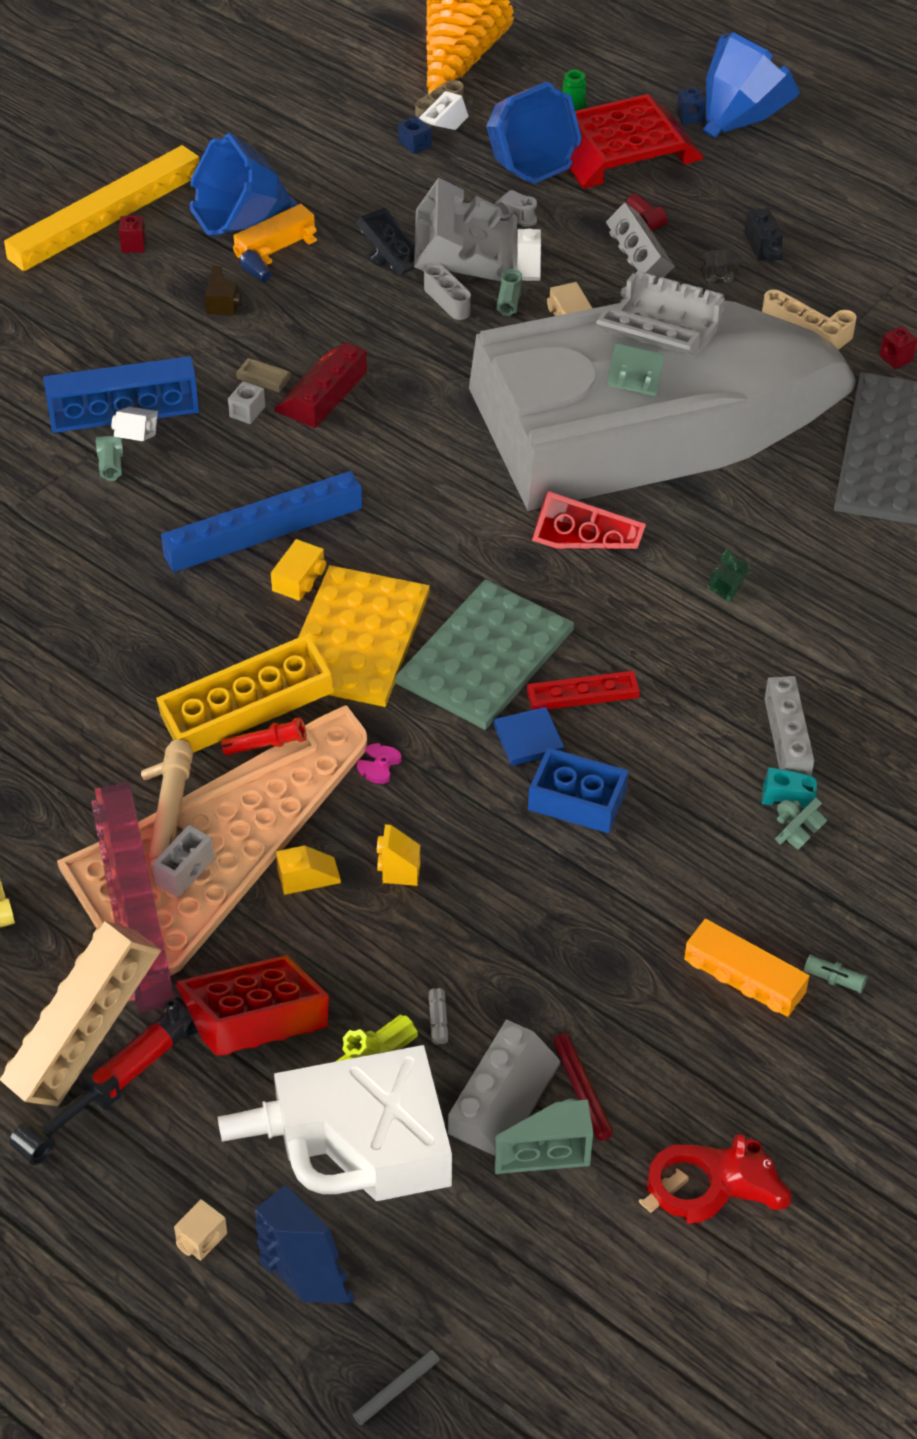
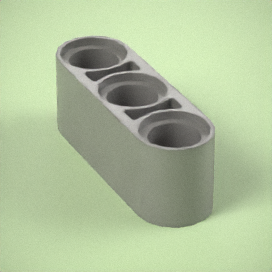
(447, 291)

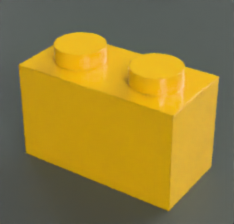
(298, 570)

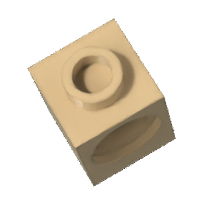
(200, 1230)

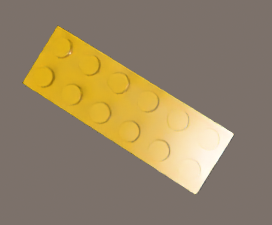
(246, 694)

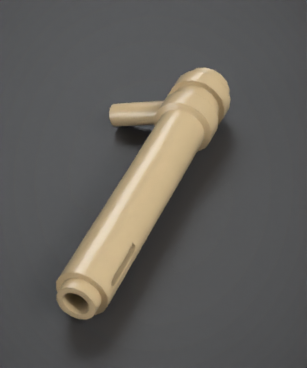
(175, 772)

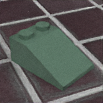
(547, 1140)

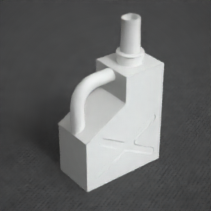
(365, 1113)

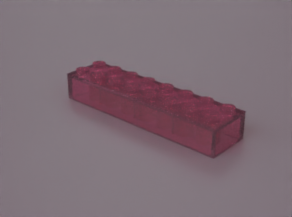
(131, 886)

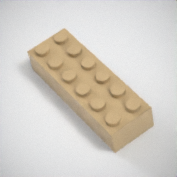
(80, 1014)

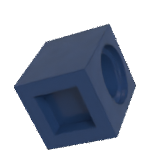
(690, 106)
(414, 134)

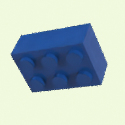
(578, 790)

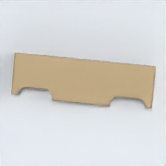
(671, 1185)

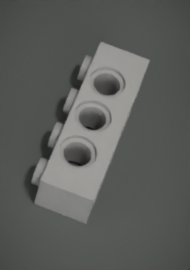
(639, 242)
(788, 725)

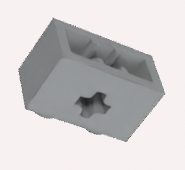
(183, 861)

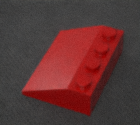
(254, 1004)

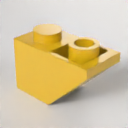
(398, 857)

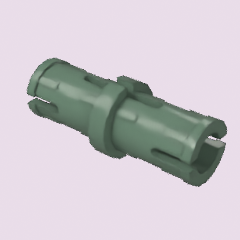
(835, 973)

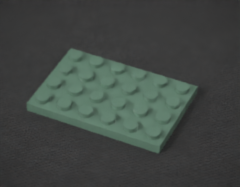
(484, 654)

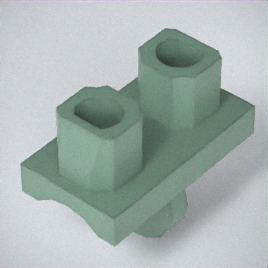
(790, 813)

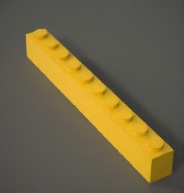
(101, 208)

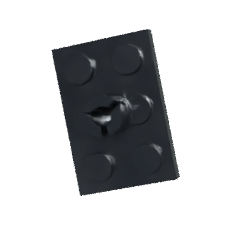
(389, 239)

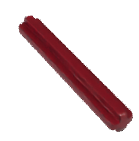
(582, 1085)

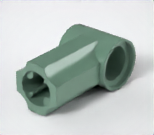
(509, 292)
(109, 455)

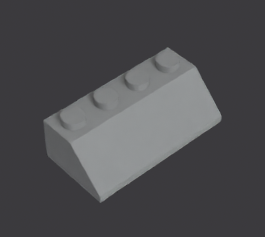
(503, 1087)

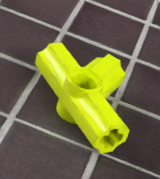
(389, 1038)

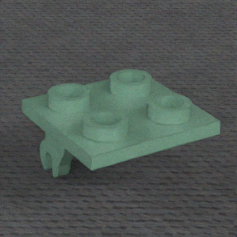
(635, 369)

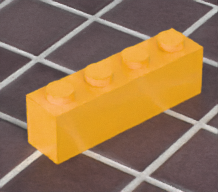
(746, 967)

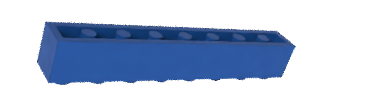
(261, 521)

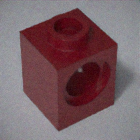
(132, 234)
(898, 347)

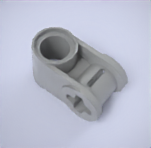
(518, 204)

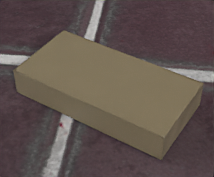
(263, 375)

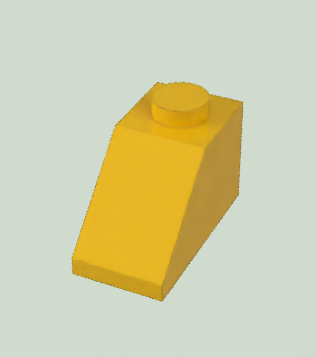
(305, 869)

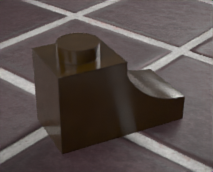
(221, 294)

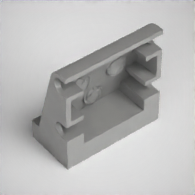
(463, 235)

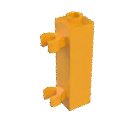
(277, 233)

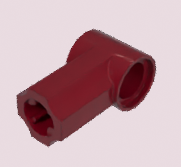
(652, 216)

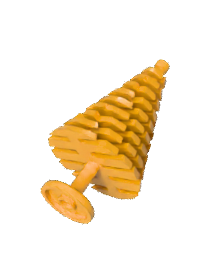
(461, 34)

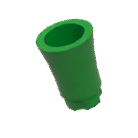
(575, 85)

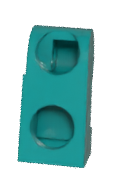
(788, 786)

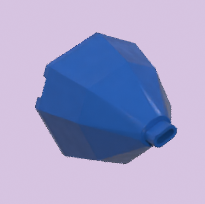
(744, 86)
(534, 132)
(235, 188)

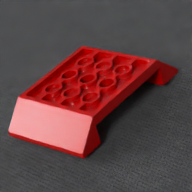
(626, 134)

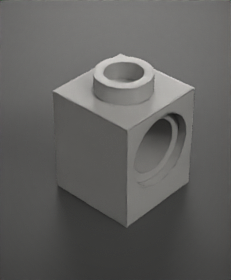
(246, 402)

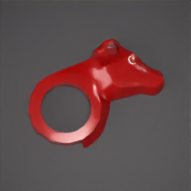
(732, 1172)

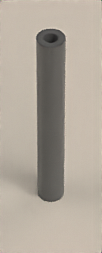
(396, 1387)

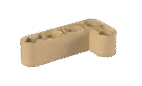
(836, 329)

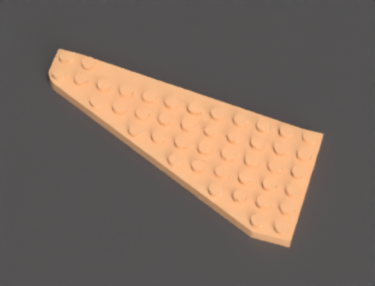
(249, 819)

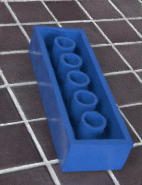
(96, 395)

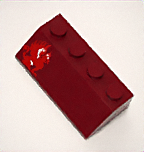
(324, 385)

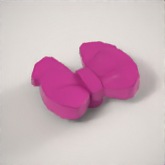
(378, 770)

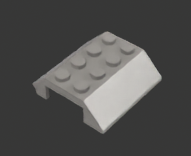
(665, 315)

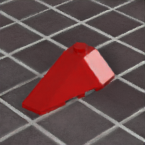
(578, 525)

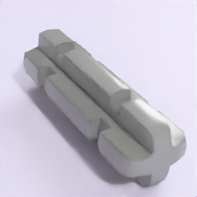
(438, 1016)

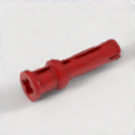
(276, 735)

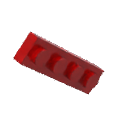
(583, 690)

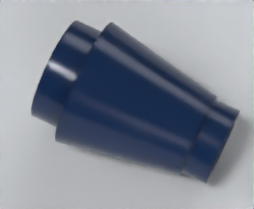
(254, 265)

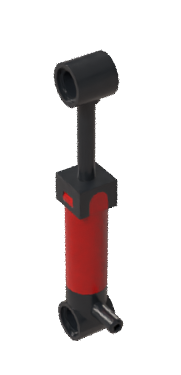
(105, 1081)

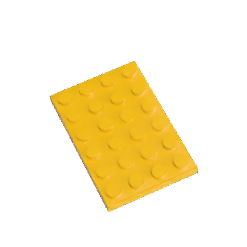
(364, 630)

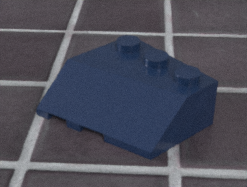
(300, 1249)

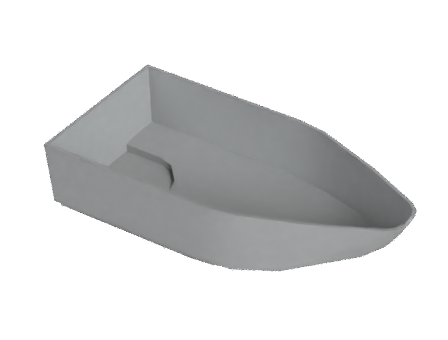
(582, 439)

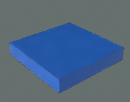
(527, 735)

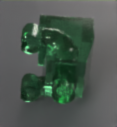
(729, 580)

